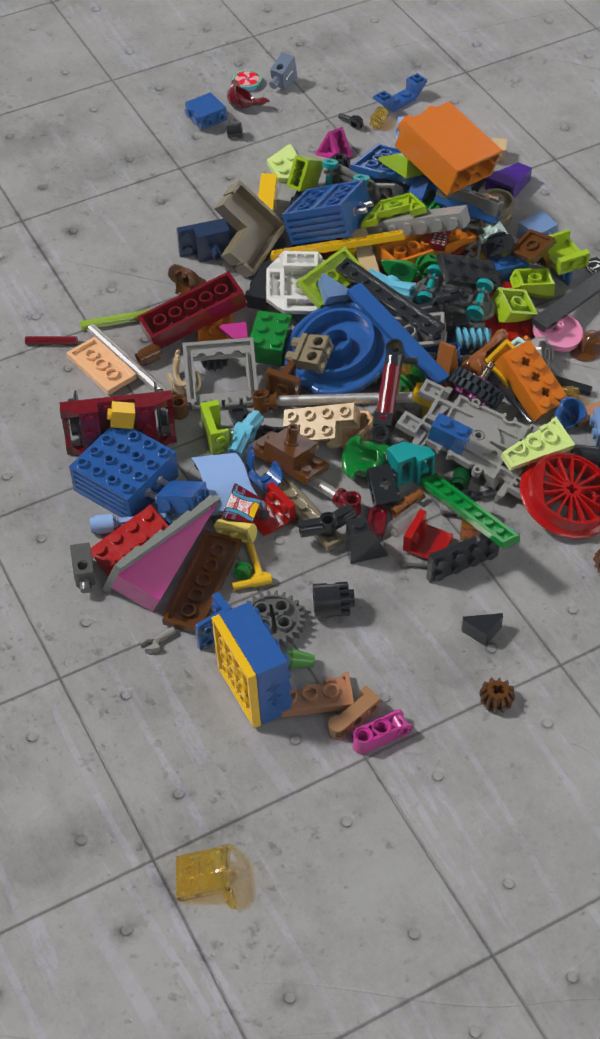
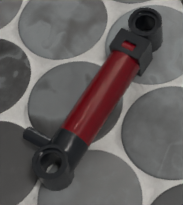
(384, 415)

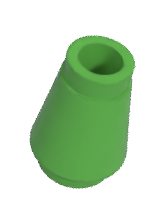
(300, 659)

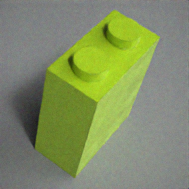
(304, 173)

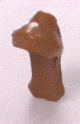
(476, 362)

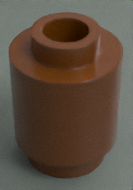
(148, 354)

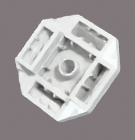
(282, 279)

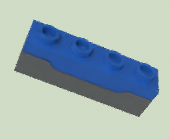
(478, 204)

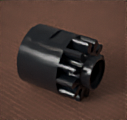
(332, 599)

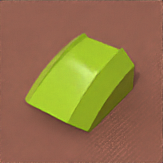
(535, 281)
(513, 305)

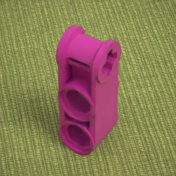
(392, 725)

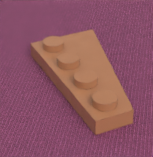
(321, 698)

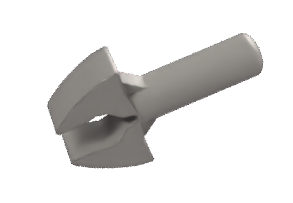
(155, 640)

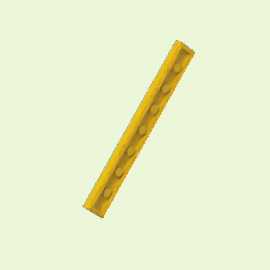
(348, 243)

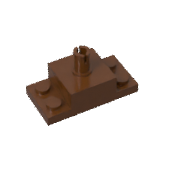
(292, 452)

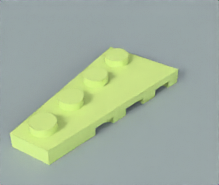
(547, 440)

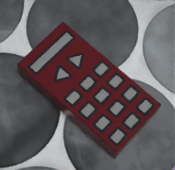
(439, 240)

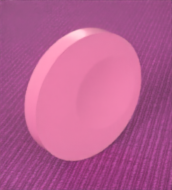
(563, 335)

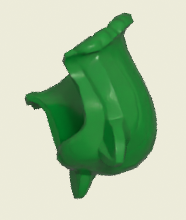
(361, 455)

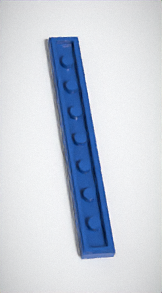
(393, 329)

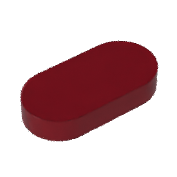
(378, 518)

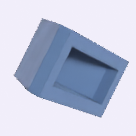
(331, 290)

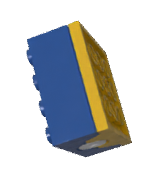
(252, 664)

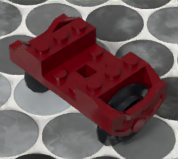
(90, 420)

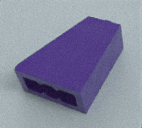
(511, 178)

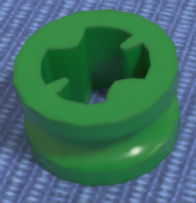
(242, 570)

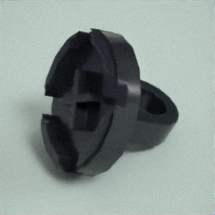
(498, 246)

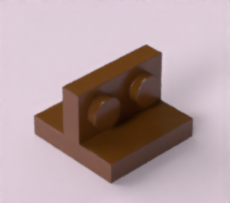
(534, 248)
(283, 381)

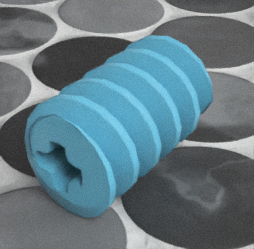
(472, 336)

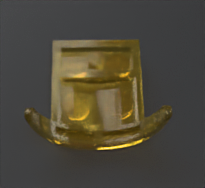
(205, 874)

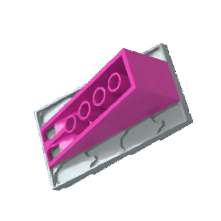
(150, 568)

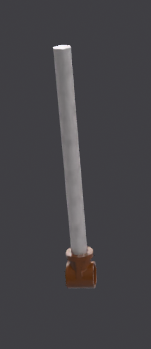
(264, 401)
(180, 402)

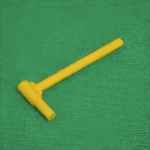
(259, 578)

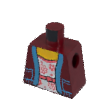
(244, 506)

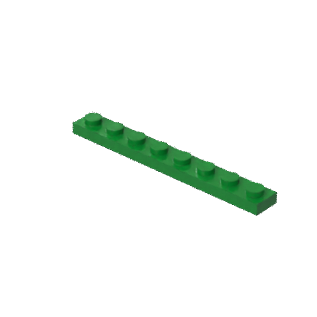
(470, 511)

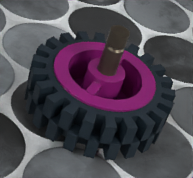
(477, 386)

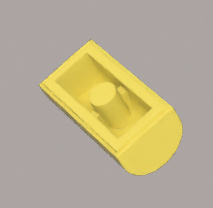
(236, 529)

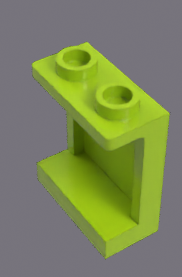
(566, 255)
(217, 438)

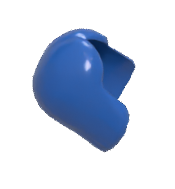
(567, 408)

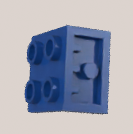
(204, 628)

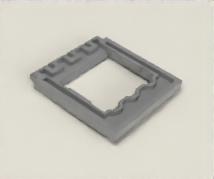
(220, 350)

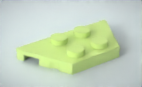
(282, 163)

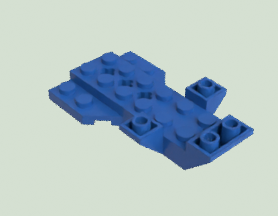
(369, 165)

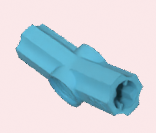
(406, 289)
(245, 432)

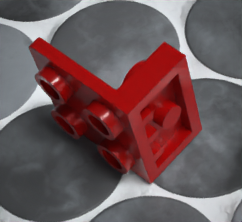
(281, 510)
(423, 538)

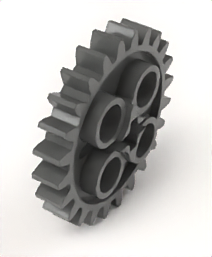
(286, 613)

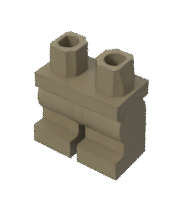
(310, 352)

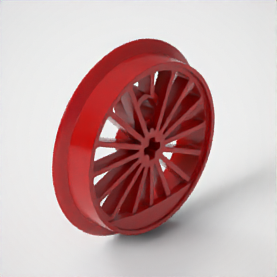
(566, 492)

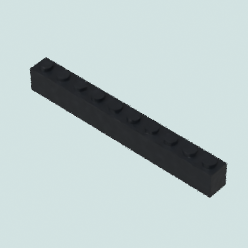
(257, 293)

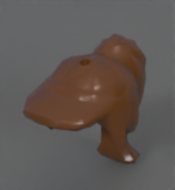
(184, 278)

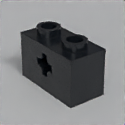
(379, 495)

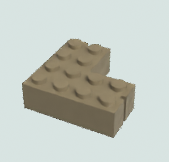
(256, 227)

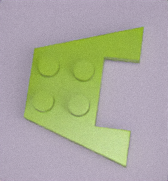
(391, 206)

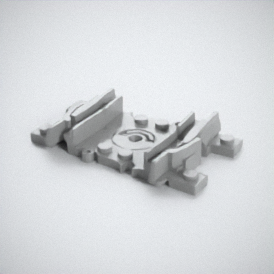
(480, 454)

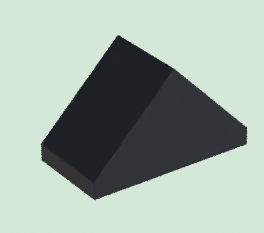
(482, 627)

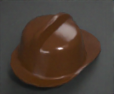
(588, 347)

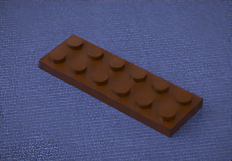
(201, 580)

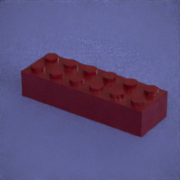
(192, 310)

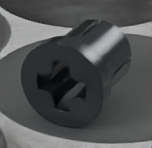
(235, 130)

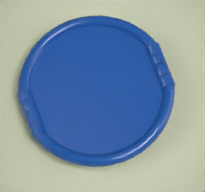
(357, 350)

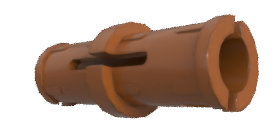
(406, 502)

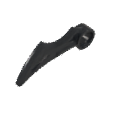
(495, 380)

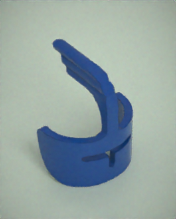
(274, 474)

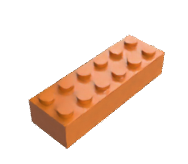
(418, 245)

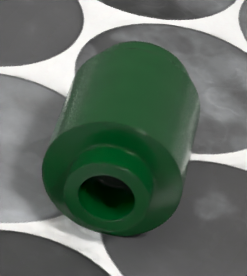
(461, 477)

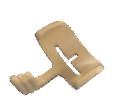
(178, 385)

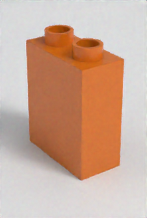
(447, 147)

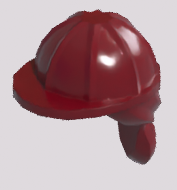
(241, 98)

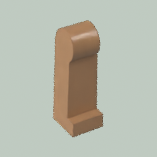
(356, 714)

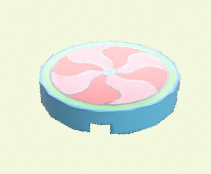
(248, 79)

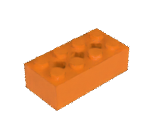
(531, 380)

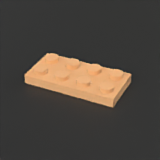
(101, 365)

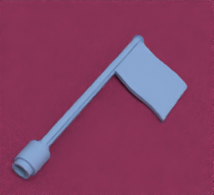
(217, 471)

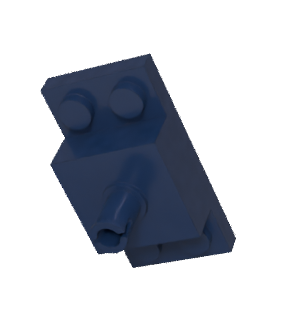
(205, 239)

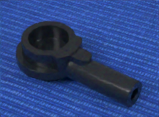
(354, 121)
(475, 496)

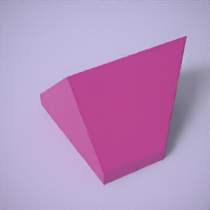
(333, 143)
(235, 330)

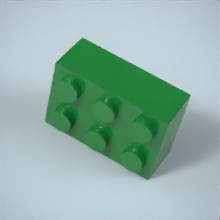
(270, 336)

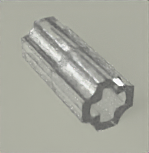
(402, 522)

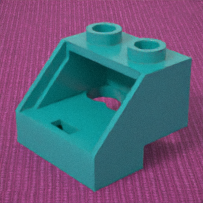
(416, 456)

